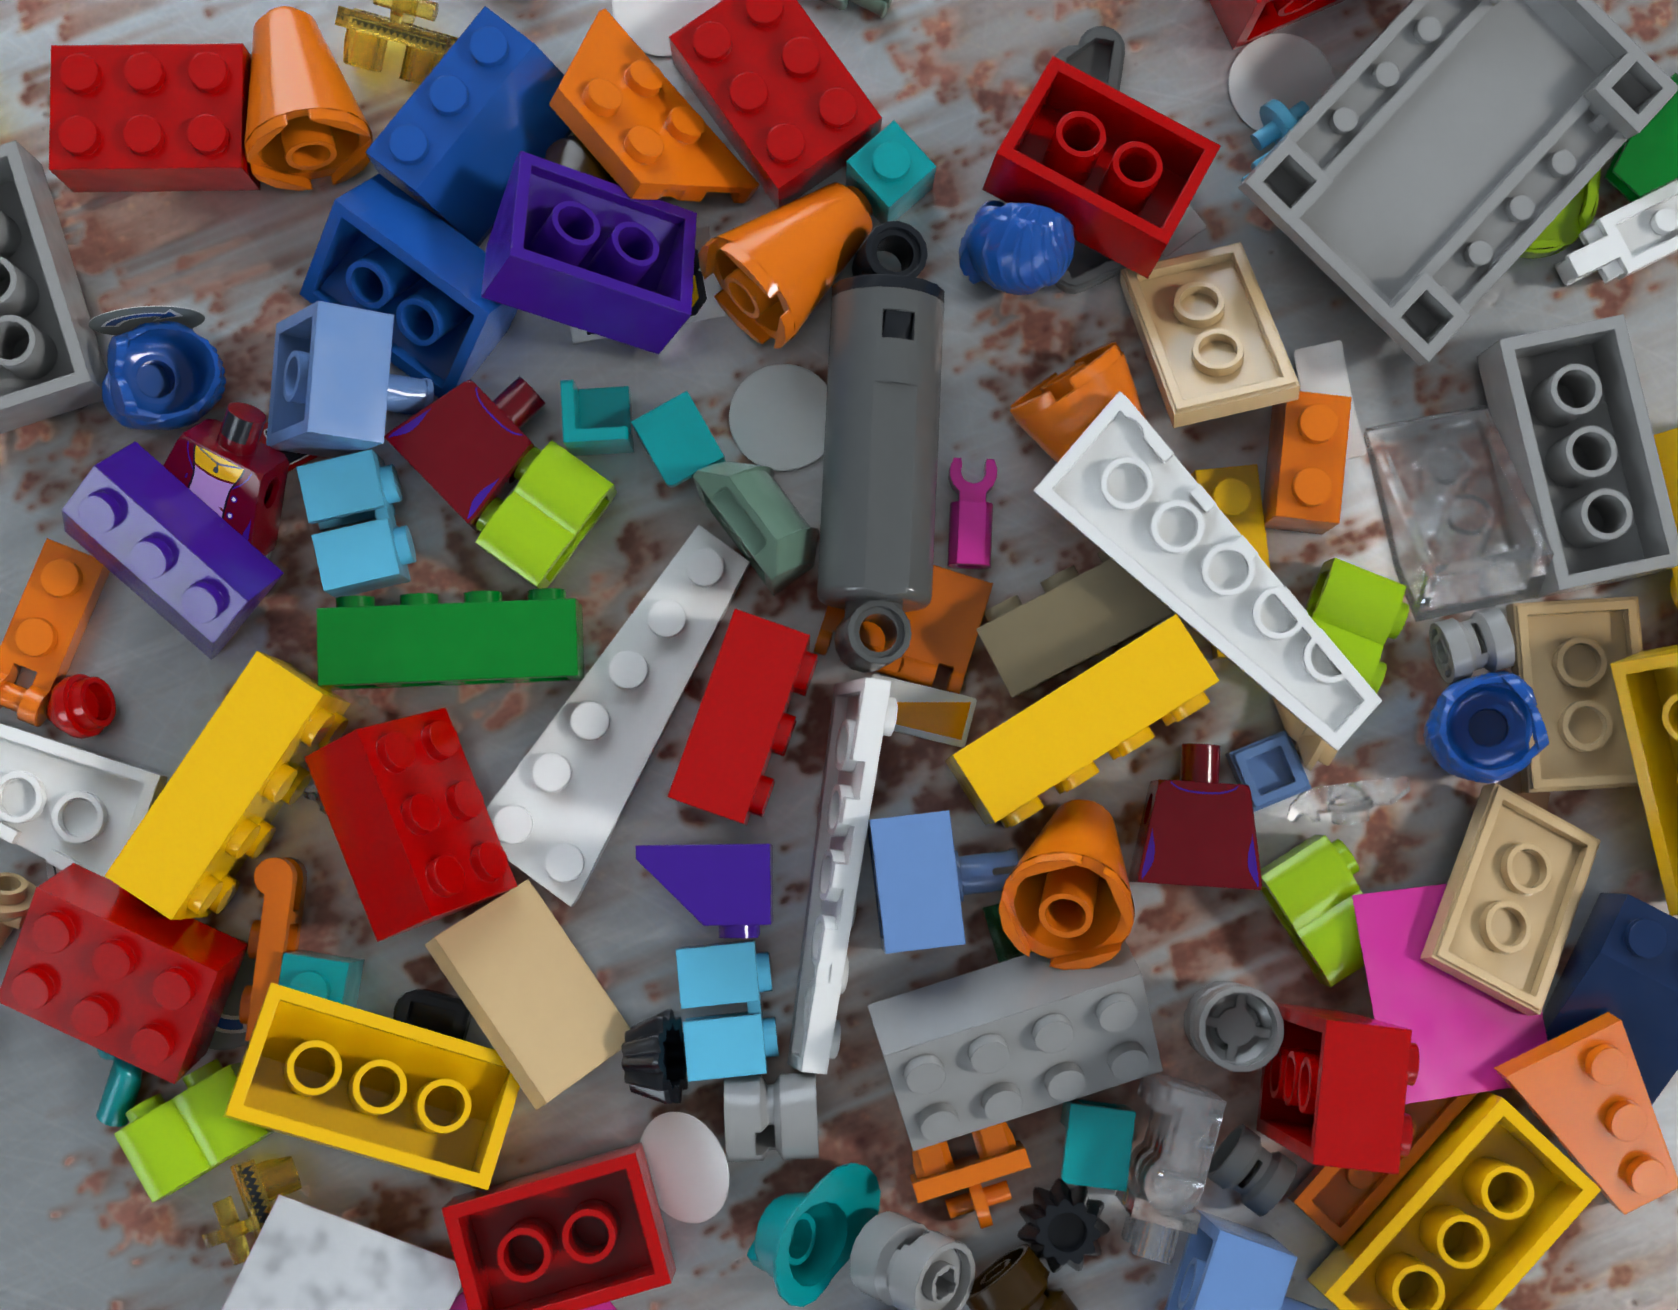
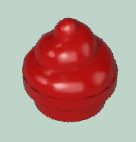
(81, 706)

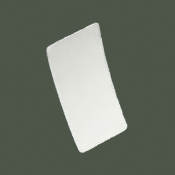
(1324, 371)

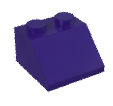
(717, 883)

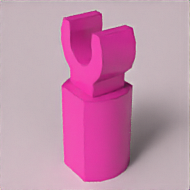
(970, 519)

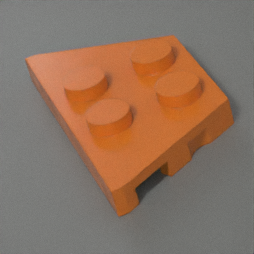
(642, 124)

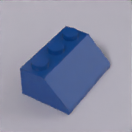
(468, 124)
(405, 261)

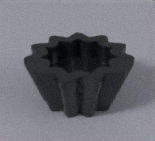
(656, 1058)
(1063, 1225)

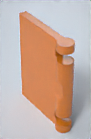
(940, 632)

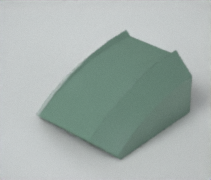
(759, 520)

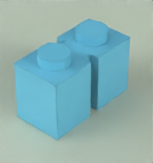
(349, 493)
(726, 1042)

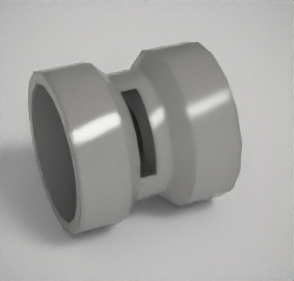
(1472, 644)

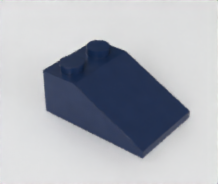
(1629, 969)

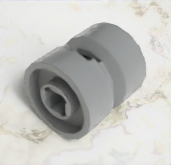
(1234, 1026)
(771, 1117)
(911, 1265)

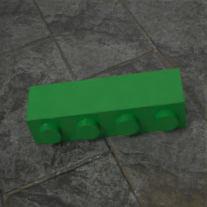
(450, 642)

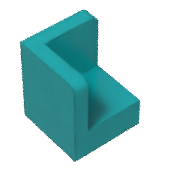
(596, 419)
(677, 439)
(1097, 1143)

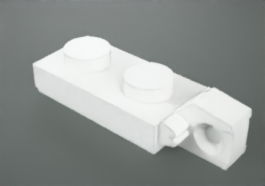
(1626, 239)

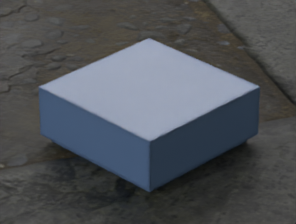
(1269, 769)

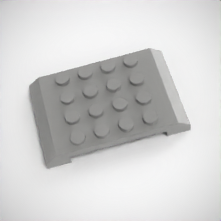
(1454, 152)

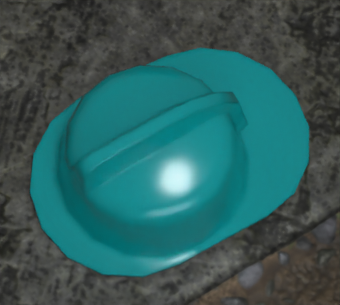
(812, 1233)

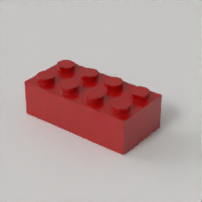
(1340, 1089)

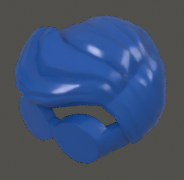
(1016, 247)
(161, 377)
(1485, 727)

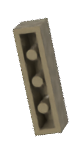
(1067, 623)

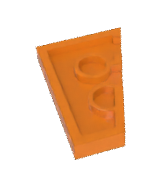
(1598, 1109)

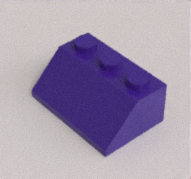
(591, 255)
(169, 547)

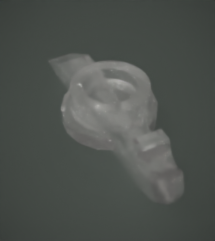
(1349, 801)

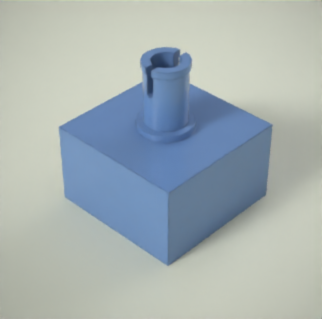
(337, 381)
(925, 880)
(1233, 1270)

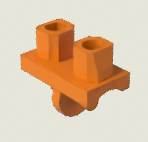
(995, 1157)

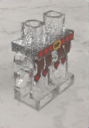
(1169, 1165)

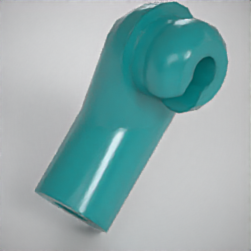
(120, 1091)

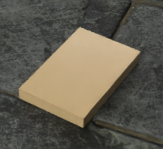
(1209, 336)
(1566, 660)
(1511, 899)
(530, 992)

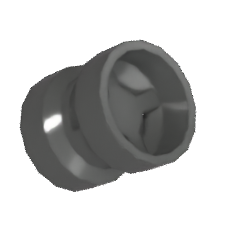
(1251, 1170)

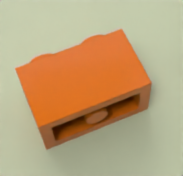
(1306, 463)

